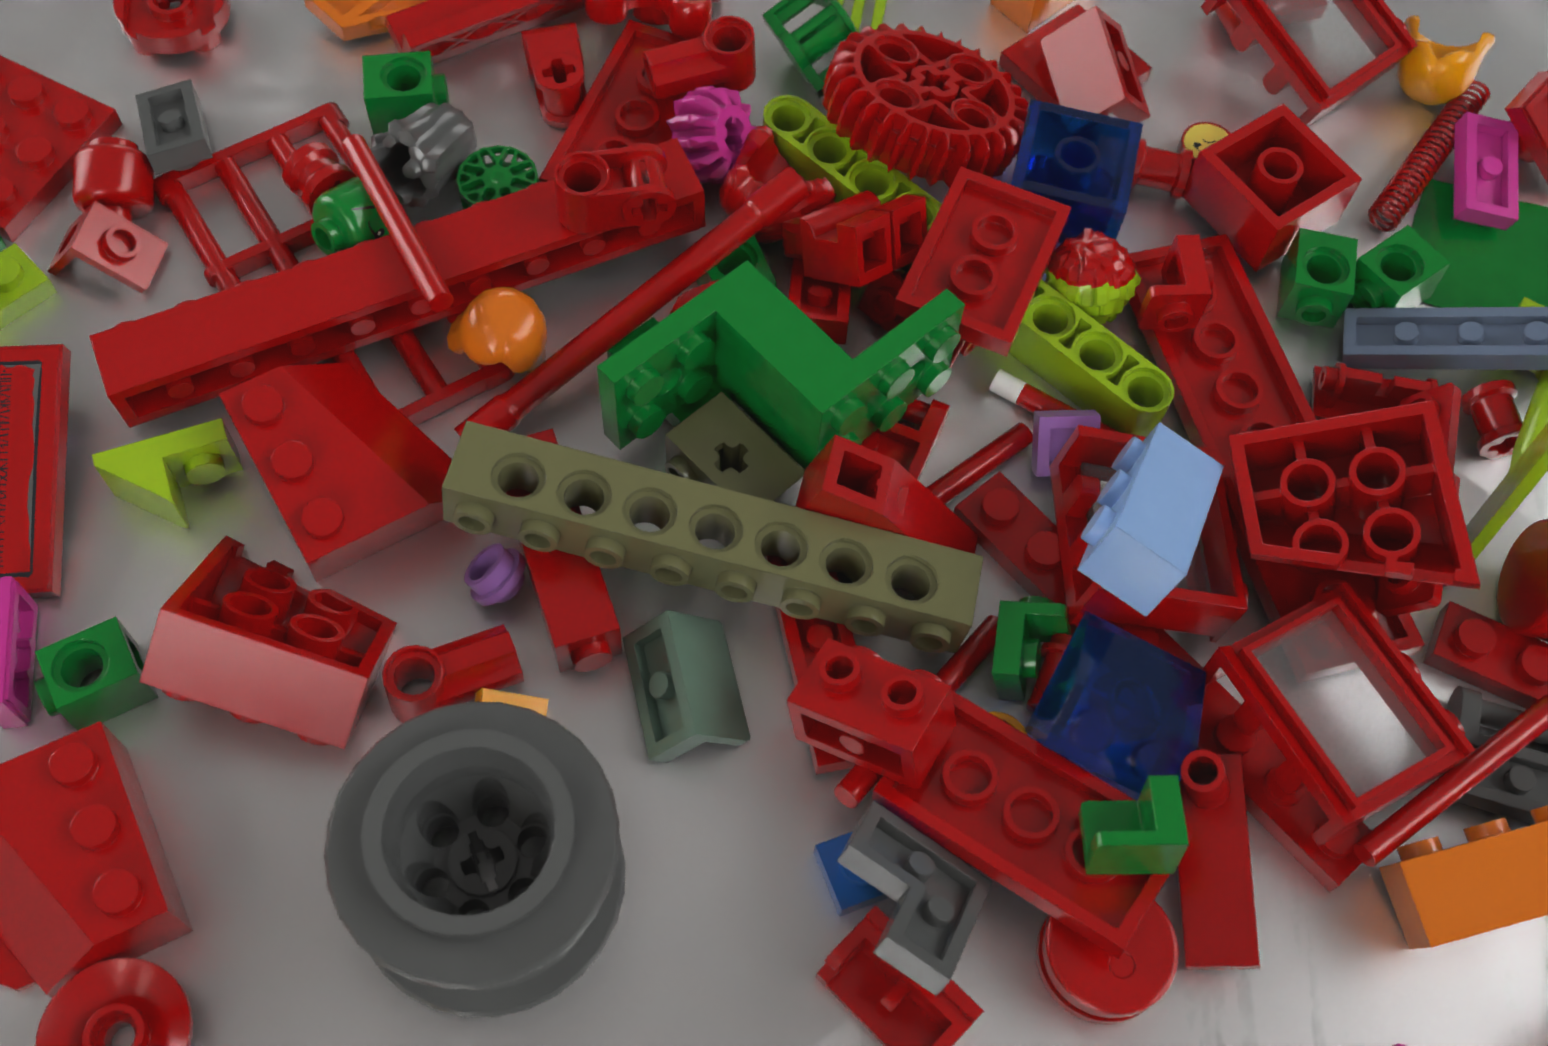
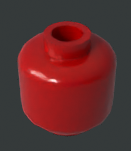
(115, 176)

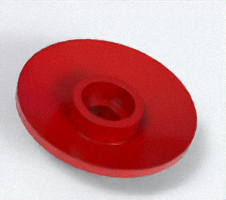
(116, 996)

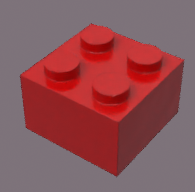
(1269, 184)

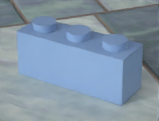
(1150, 518)

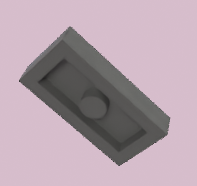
(173, 127)

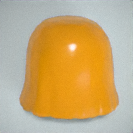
(1439, 72)

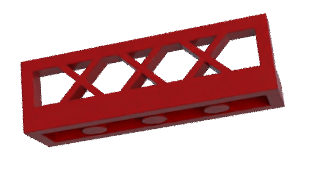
(463, 25)

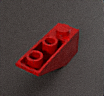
(879, 493)

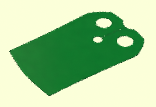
(1486, 263)

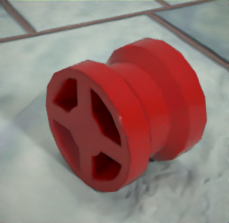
(314, 171)

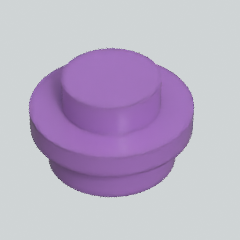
(495, 574)

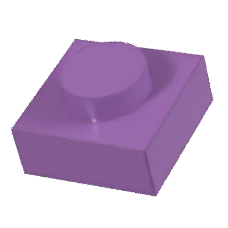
(1052, 431)

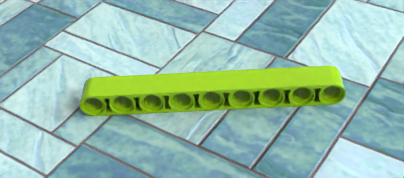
(1072, 337)

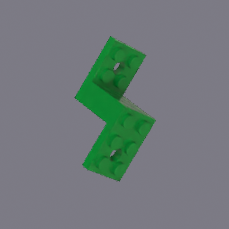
(775, 367)

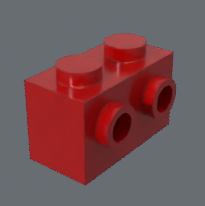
(873, 712)

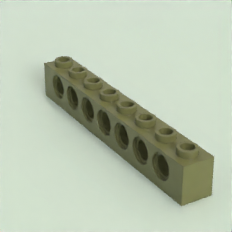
(688, 511)

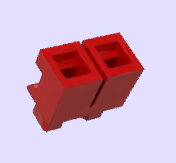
(857, 238)

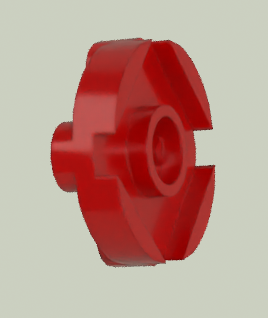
(174, 31)

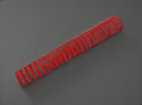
(1419, 170)

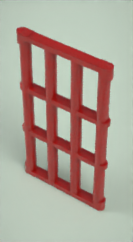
(280, 247)

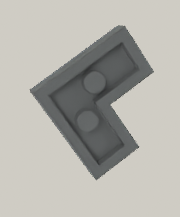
(933, 893)

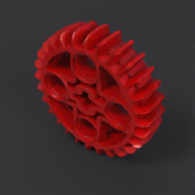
(923, 104)

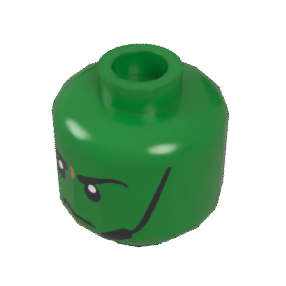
(345, 218)

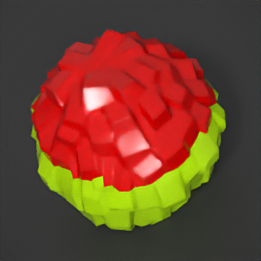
(1094, 274)

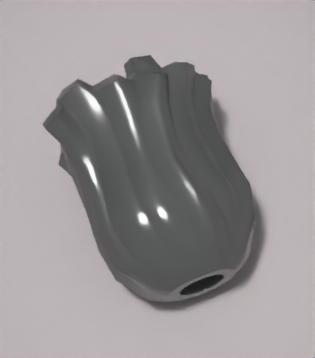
(424, 151)

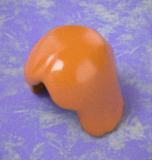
(501, 328)

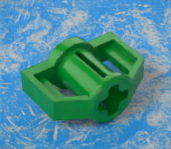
(812, 38)

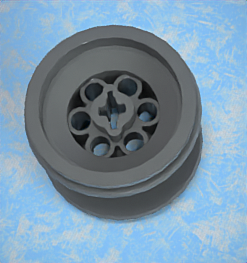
(449, 773)

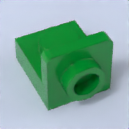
(1018, 641)

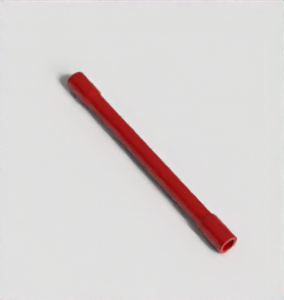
(757, 212)

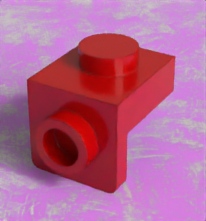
(1185, 291)

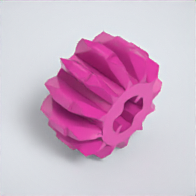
(711, 130)

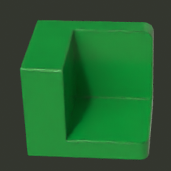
(1137, 834)

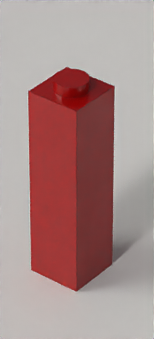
(572, 601)

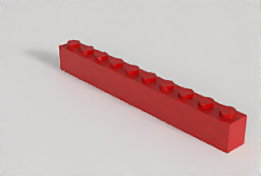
(362, 295)

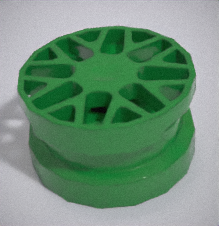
(488, 181)

